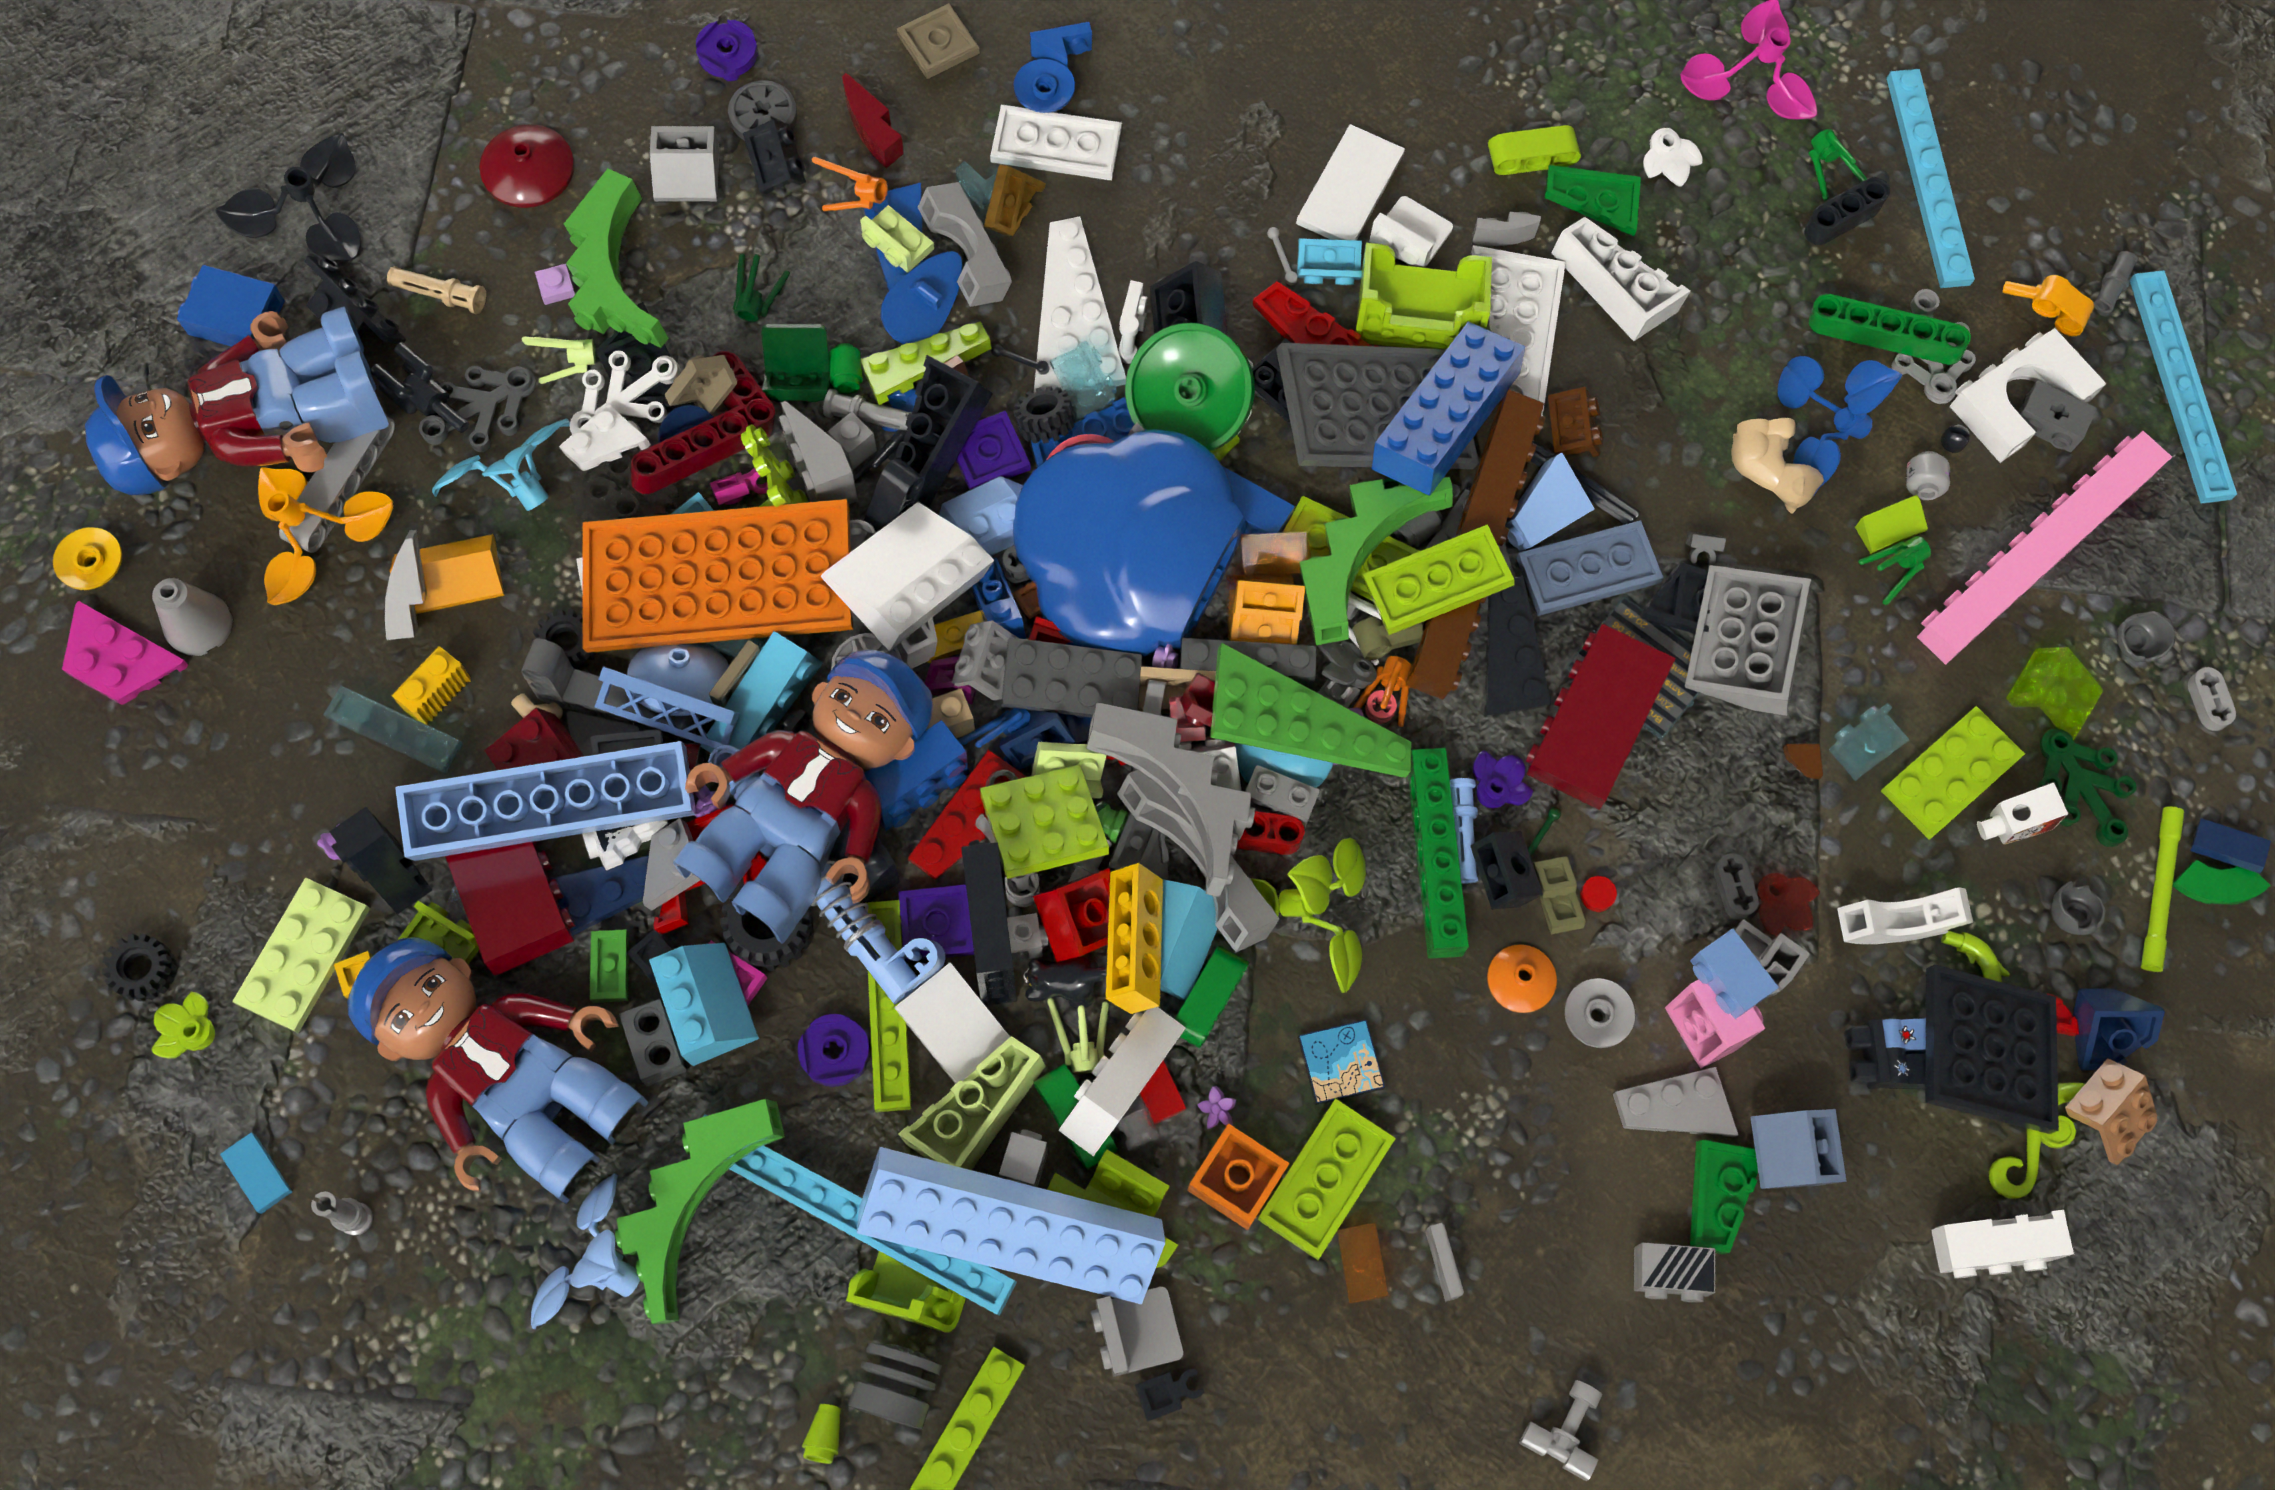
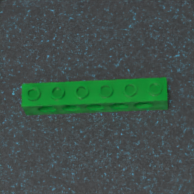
(1437, 854)

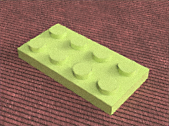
(301, 955)

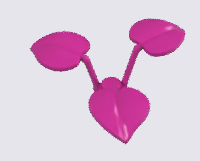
(1768, 28)

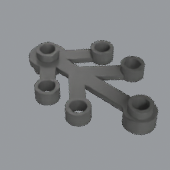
(483, 404)

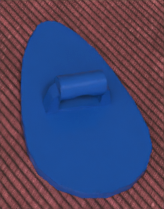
(922, 299)

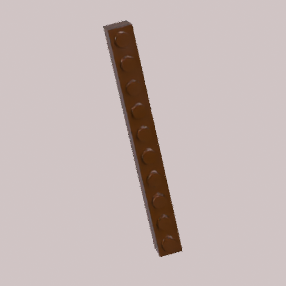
(1490, 503)

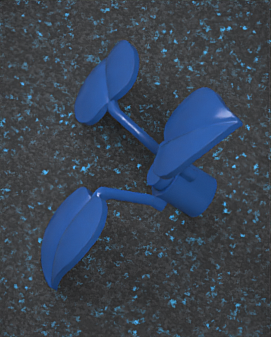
(1866, 388)

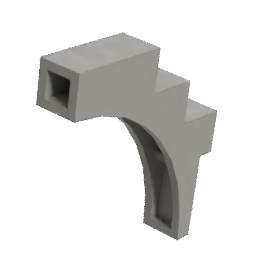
(1187, 776)

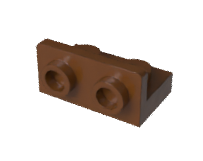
(1574, 422)

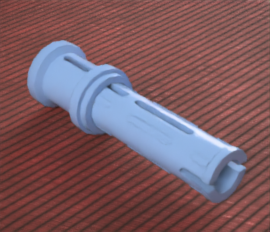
(1464, 813)

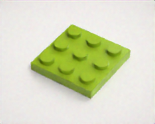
(1044, 821)

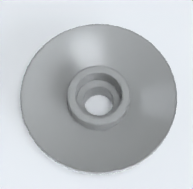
(1611, 1002)

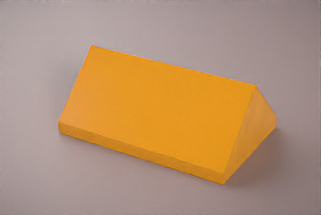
(460, 573)

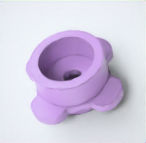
(1165, 657)

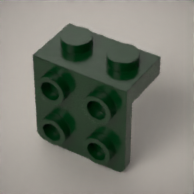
(795, 362)

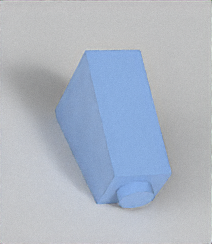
(1547, 504)

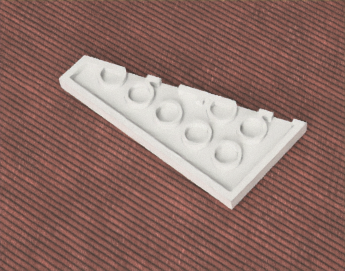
(1073, 305)
(1526, 311)

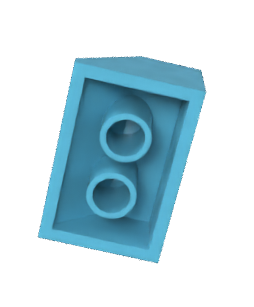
(703, 1001)

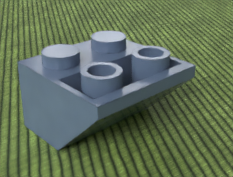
(1798, 1149)

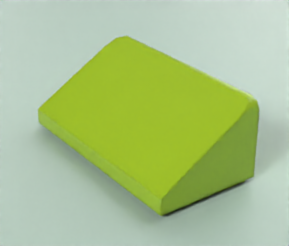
(1892, 524)

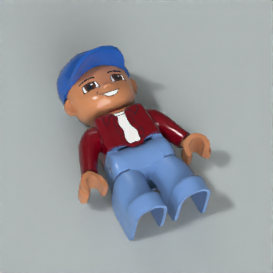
(248, 404)
(809, 792)
(424, 1007)

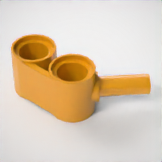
(2054, 299)

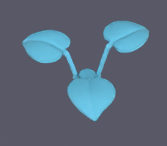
(525, 486)

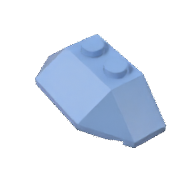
(986, 513)

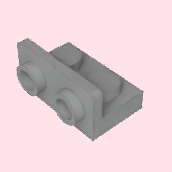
(983, 659)
(1281, 794)

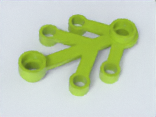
(777, 472)

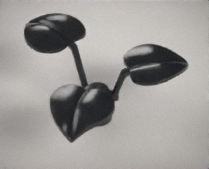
(329, 162)

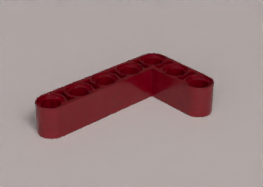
(712, 433)

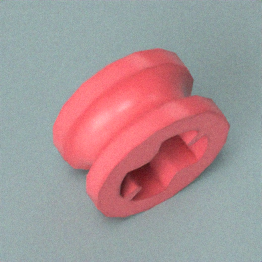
(1380, 717)

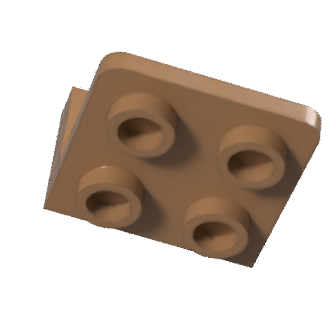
(2117, 1106)

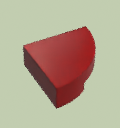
(2065, 1021)

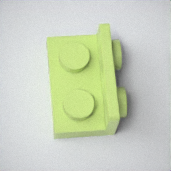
(896, 238)
(1063, 755)

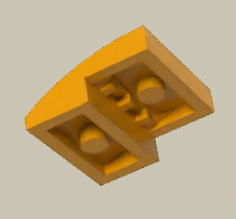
(1267, 612)

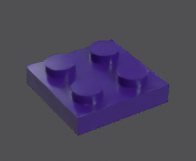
(992, 452)
(939, 916)

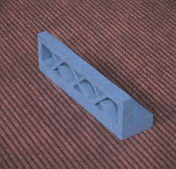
(662, 694)

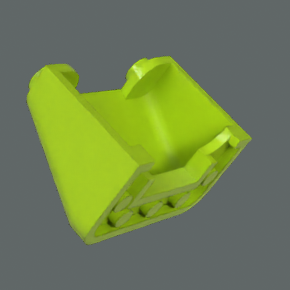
(1419, 304)
(906, 1295)

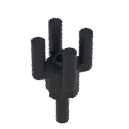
(418, 390)

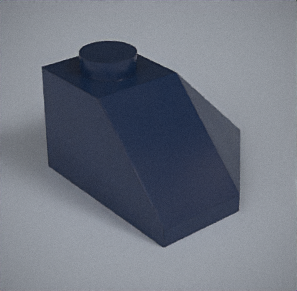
(2113, 1026)

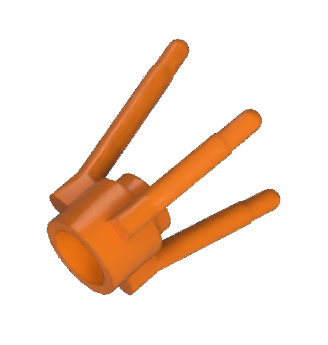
(867, 187)
(1393, 677)

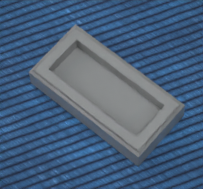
(1444, 1262)

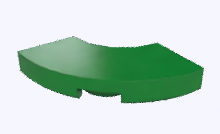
(2219, 886)

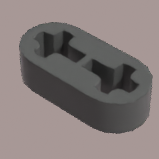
(1743, 884)

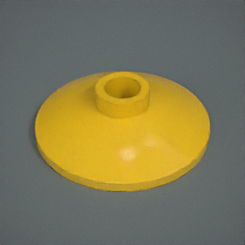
(78, 550)

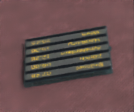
(1673, 696)

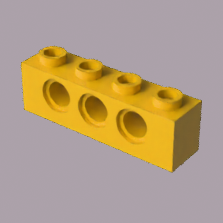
(1134, 939)

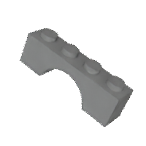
(950, 213)

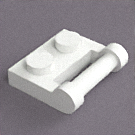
(1132, 320)

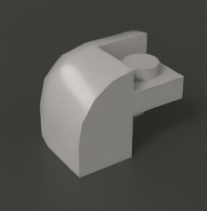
(1778, 956)

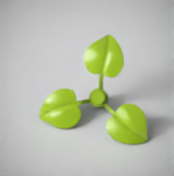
(1314, 885)

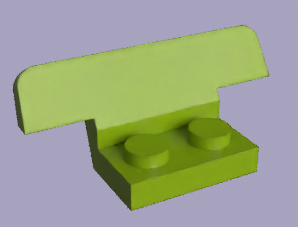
(1123, 1187)

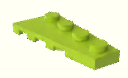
(904, 365)

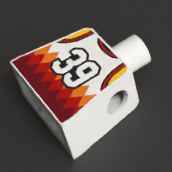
(2024, 815)

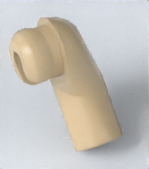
(525, 706)

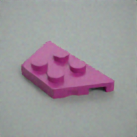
(114, 657)

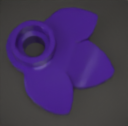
(1502, 776)

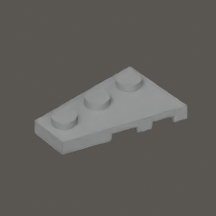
(1679, 1104)

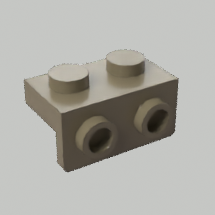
(704, 382)

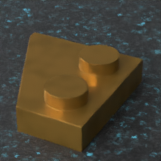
(1010, 199)

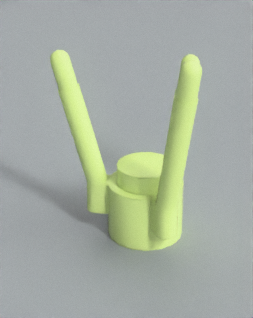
(578, 352)
(1084, 1055)

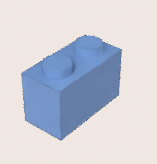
(1733, 974)

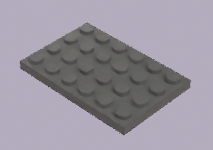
(1348, 396)

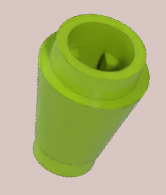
(823, 1436)

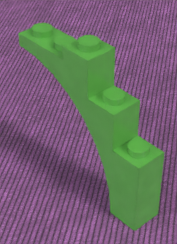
(597, 232)
(1351, 541)
(679, 1188)

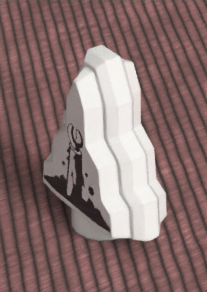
(620, 842)

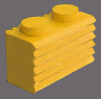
(431, 686)

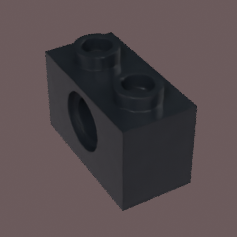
(1506, 870)

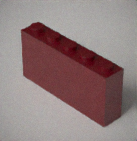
(1599, 716)
(511, 903)

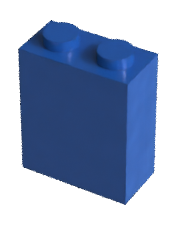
(225, 304)

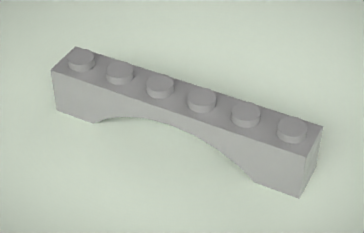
(1240, 910)

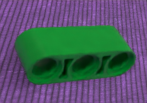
(1210, 995)
(1058, 1093)

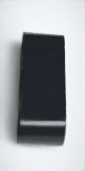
(1847, 211)
(894, 494)

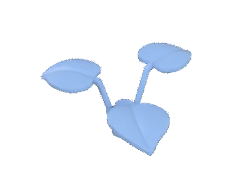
(599, 1265)

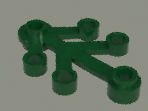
(2083, 782)

